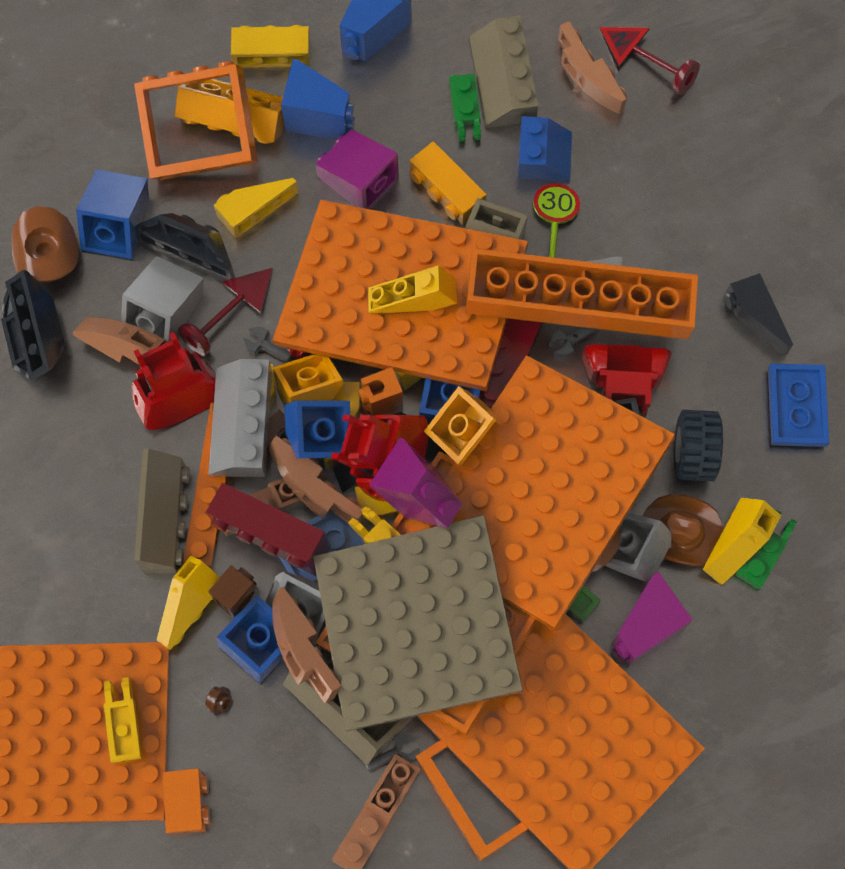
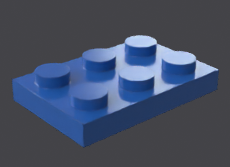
(798, 405)

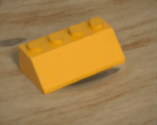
(213, 105)

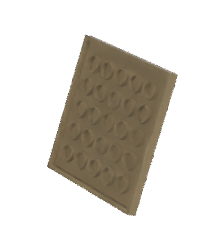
(417, 624)

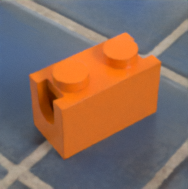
(381, 393)
(185, 801)

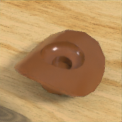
(44, 244)
(693, 527)

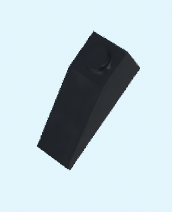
(756, 310)

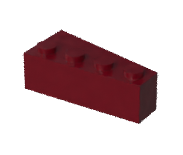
(516, 343)
(267, 527)

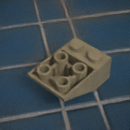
(496, 220)

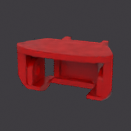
(626, 371)
(179, 384)
(372, 440)

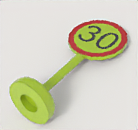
(556, 205)

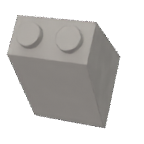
(162, 298)

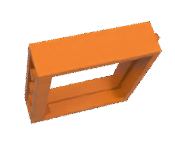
(175, 78)
(456, 810)

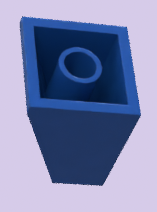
(371, 25)
(315, 104)
(110, 213)

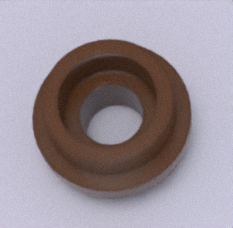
(218, 700)

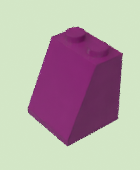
(358, 169)
(415, 487)
(651, 623)

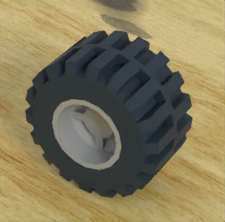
(698, 445)

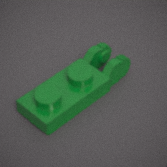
(465, 104)
(762, 562)

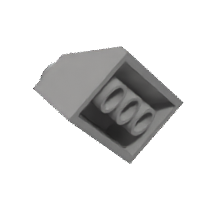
(241, 419)

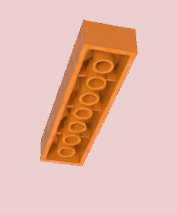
(582, 294)

